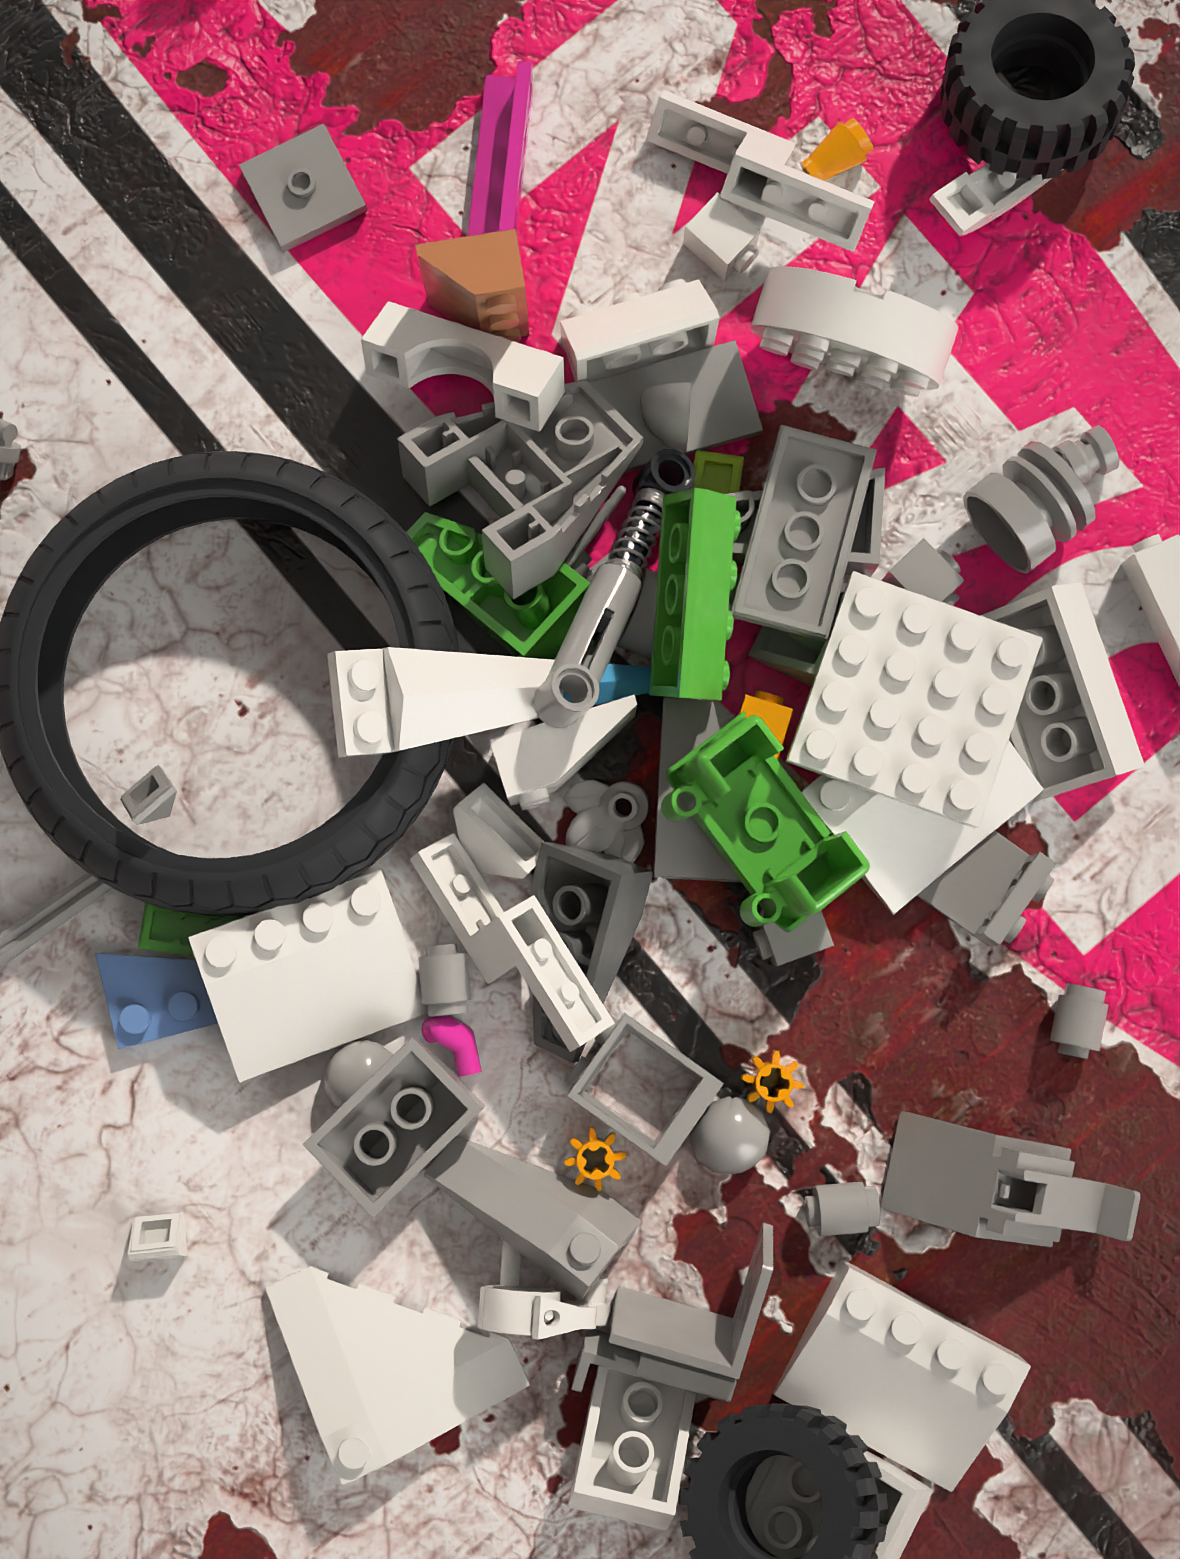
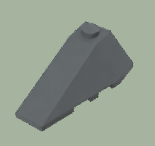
(595, 910)

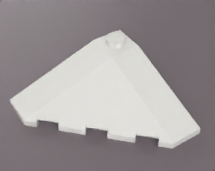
(385, 1373)

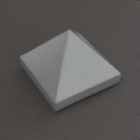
(150, 797)

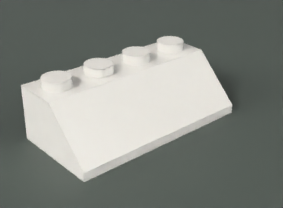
(1071, 713)

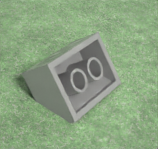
(393, 1126)

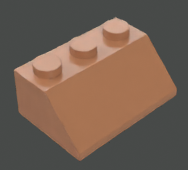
(477, 282)

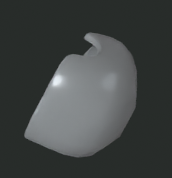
(352, 1068)
(730, 1136)

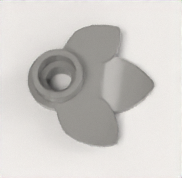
(599, 823)

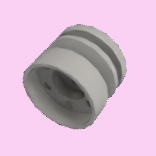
(1029, 506)

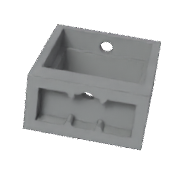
(683, 1118)

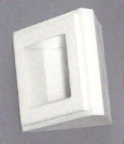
(158, 1237)

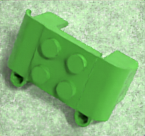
(762, 825)

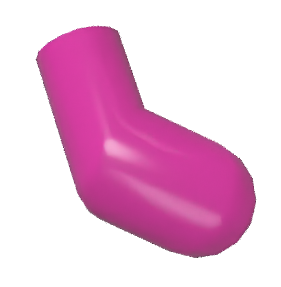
(458, 1038)

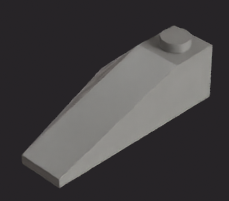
(542, 1214)

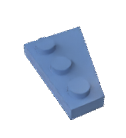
(153, 997)

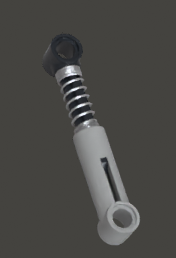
(611, 595)

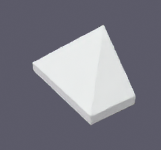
(495, 835)

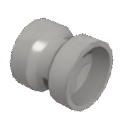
(1091, 454)

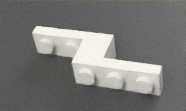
(759, 171)
(512, 939)

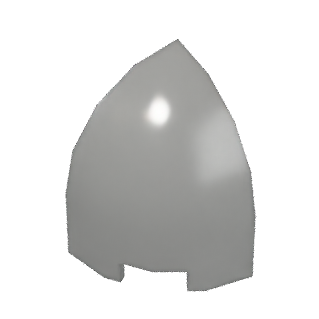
(667, 413)

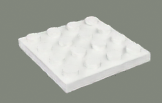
(914, 700)

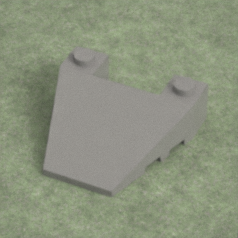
(536, 481)

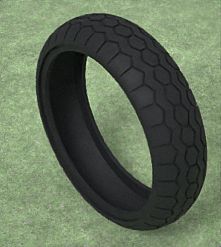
(58, 589)

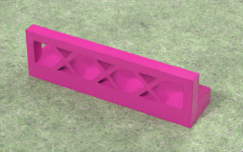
(501, 152)

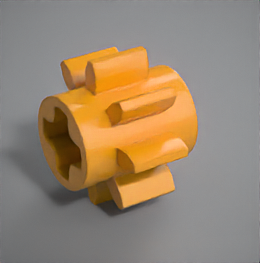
(780, 1093)
(597, 1171)

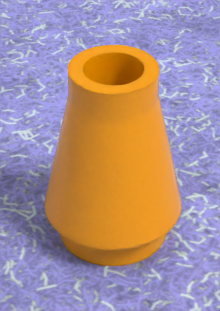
(839, 151)

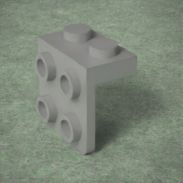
(991, 889)

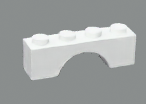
(414, 345)

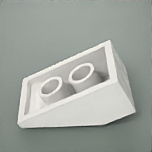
(546, 757)
(632, 1449)

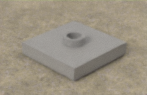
(303, 187)

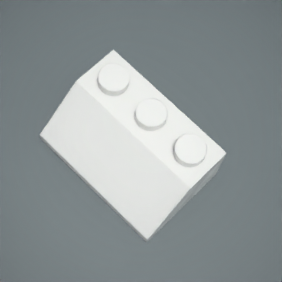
(639, 330)

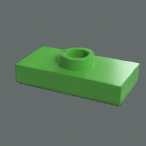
(169, 929)

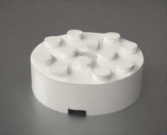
(853, 330)

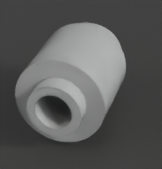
(444, 980)
(1079, 1020)
(842, 1208)

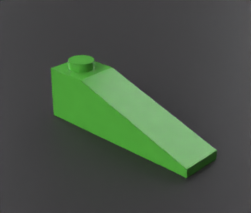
(524, 626)

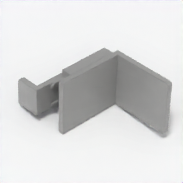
(998, 1186)
(678, 1341)

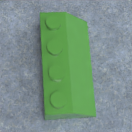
(694, 594)

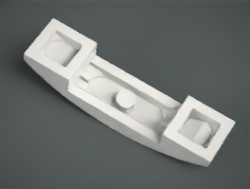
(982, 197)

